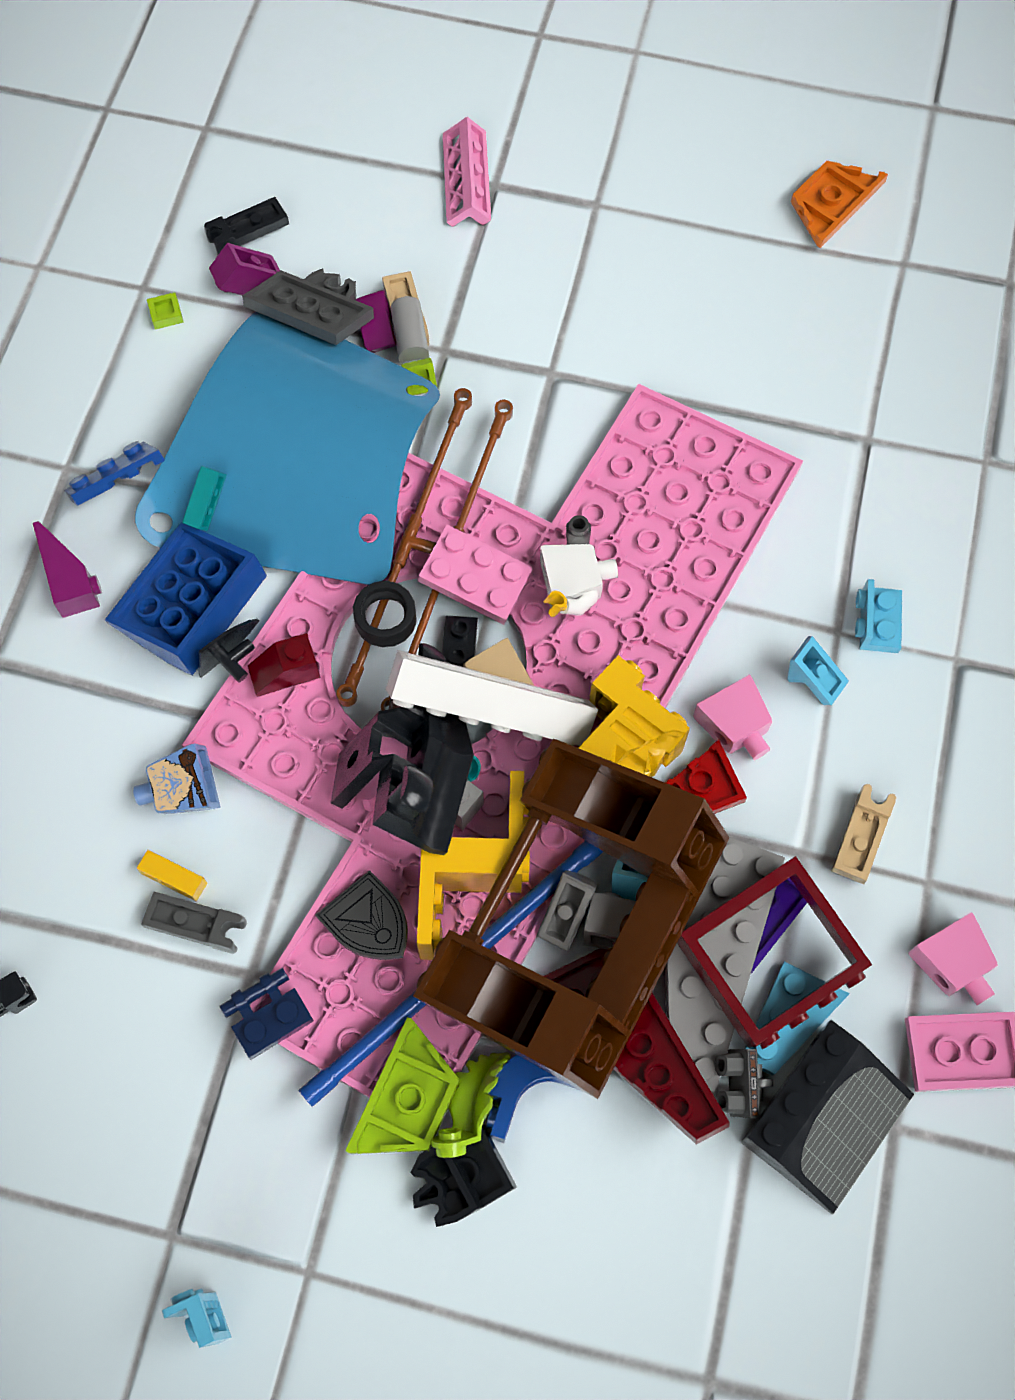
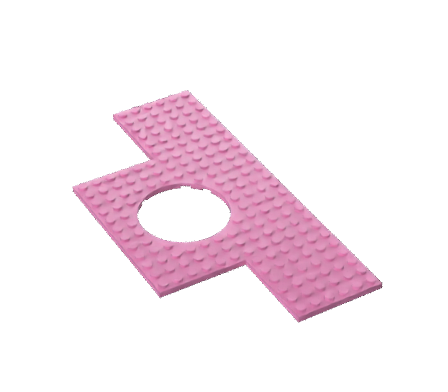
(681, 517)

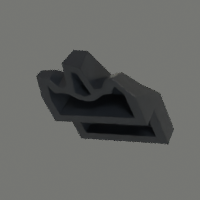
(462, 1182)

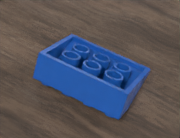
(187, 596)

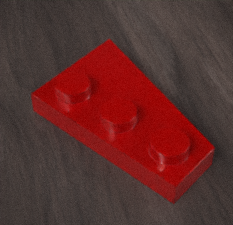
(712, 779)

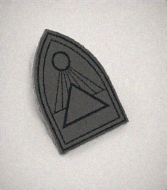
(367, 920)

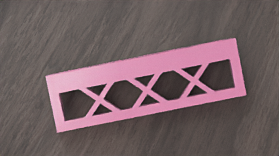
(472, 169)

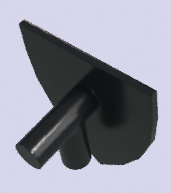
(228, 650)

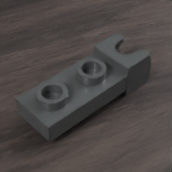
(192, 921)

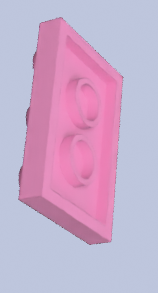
(475, 574)
(962, 1051)

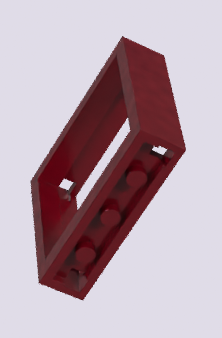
(796, 1013)

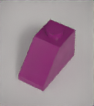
(241, 269)

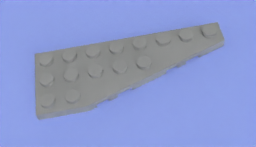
(730, 947)

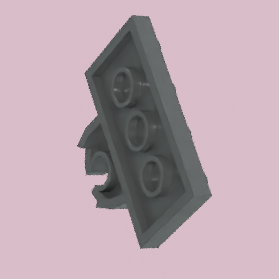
(311, 304)

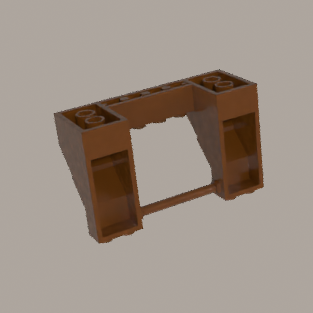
(641, 823)

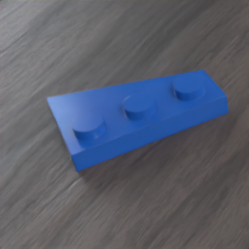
(126, 465)

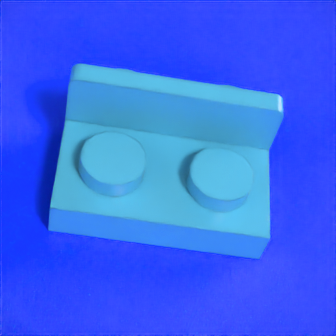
(879, 618)
(205, 1320)

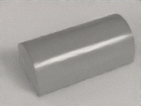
(409, 329)
(567, 909)

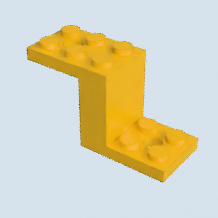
(468, 867)

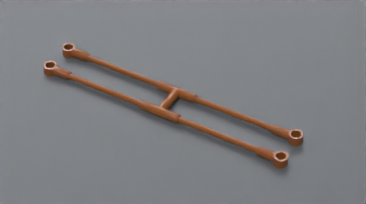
(410, 541)

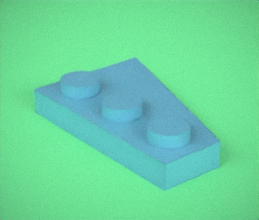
(789, 988)

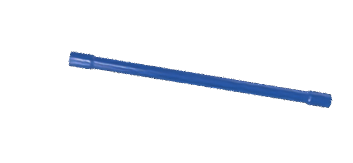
(330, 1076)

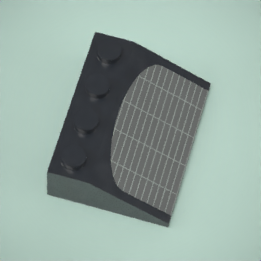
(829, 1116)

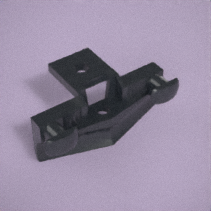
(416, 795)

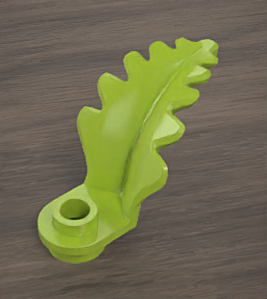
(470, 1105)

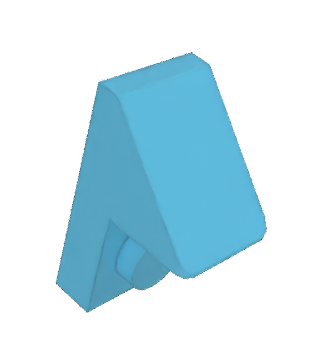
(817, 671)

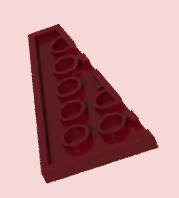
(656, 1060)

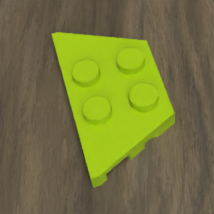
(407, 1098)

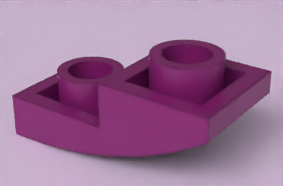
(378, 332)

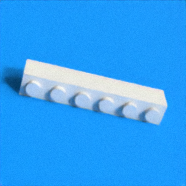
(489, 699)

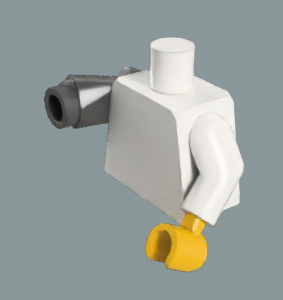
(572, 571)

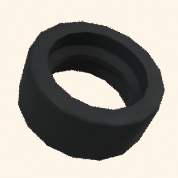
(381, 591)

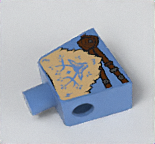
(180, 782)

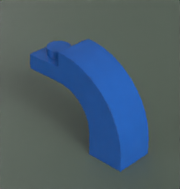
(512, 1083)

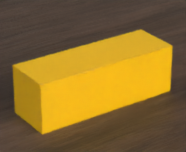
(172, 875)

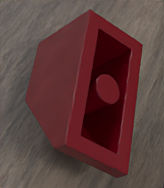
(284, 665)

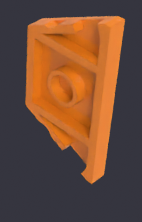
(833, 198)

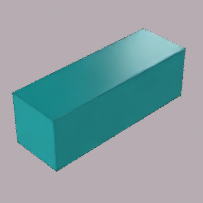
(204, 498)

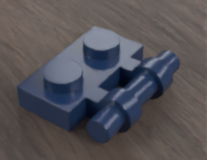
(272, 1022)

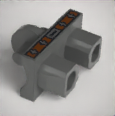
(744, 1083)

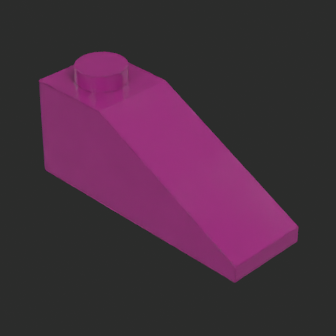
(67, 576)

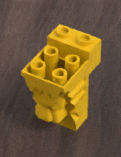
(634, 724)

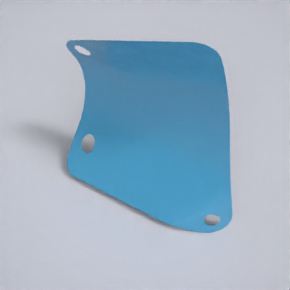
(306, 447)

